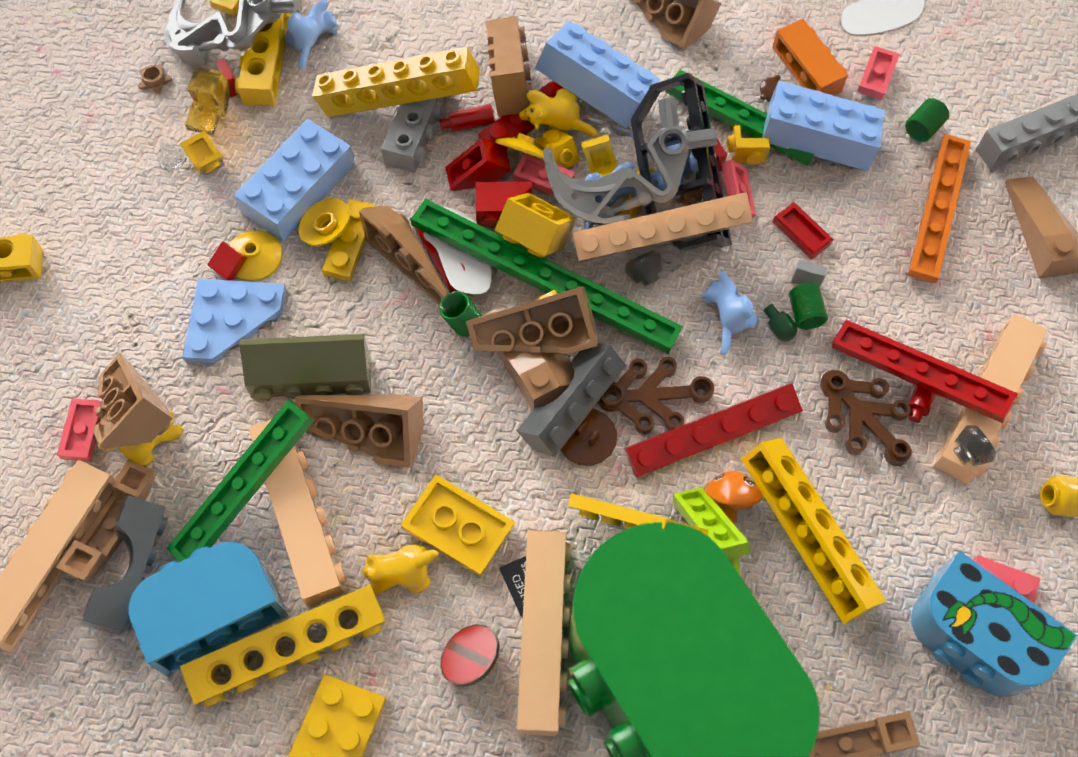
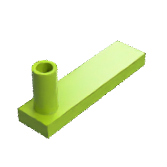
(704, 513)

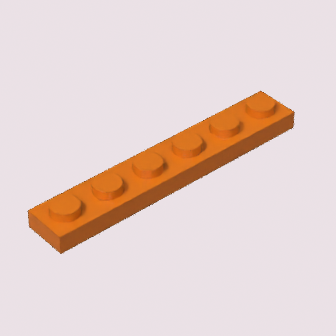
(939, 209)

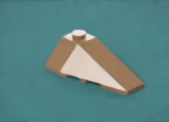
(680, 20)
(1045, 228)
(395, 240)
(547, 325)
(537, 375)
(129, 407)
(375, 424)

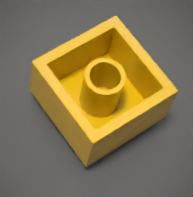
(535, 224)

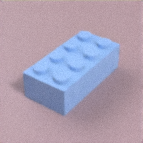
(595, 72)
(824, 125)
(294, 179)

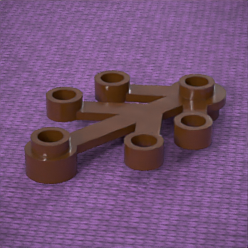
(650, 395)
(864, 413)

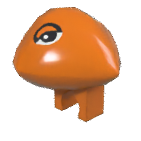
(733, 492)

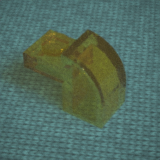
(210, 100)

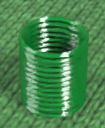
(927, 120)
(808, 306)
(456, 310)

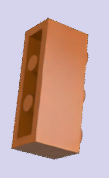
(809, 58)

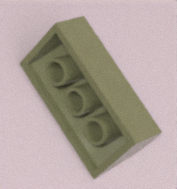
(306, 366)

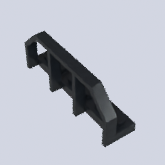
(708, 174)

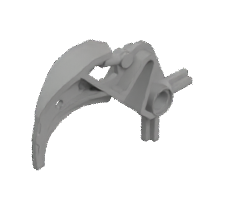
(191, 39)
(668, 163)

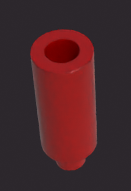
(468, 118)
(920, 403)

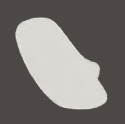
(880, 15)
(477, 274)

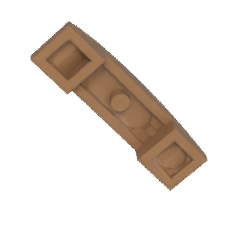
(100, 542)
(868, 738)

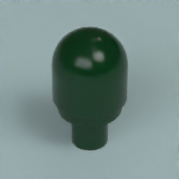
(781, 324)

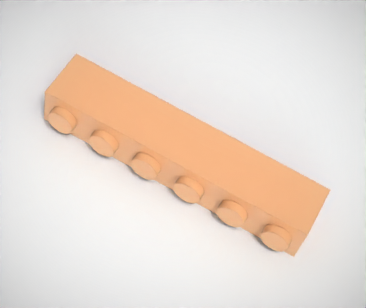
(663, 227)
(1008, 367)
(302, 527)
(33, 565)
(542, 634)

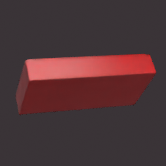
(802, 230)

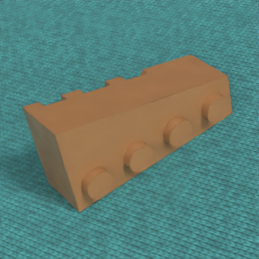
(507, 65)

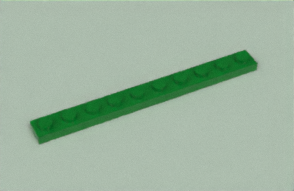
(544, 274)

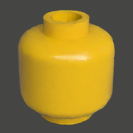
(1060, 496)

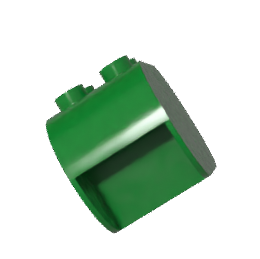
(683, 653)

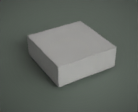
(808, 272)

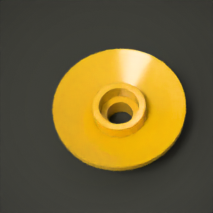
(523, 144)
(324, 222)
(263, 260)

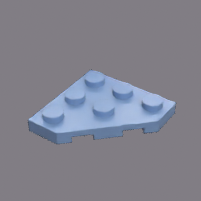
(229, 312)

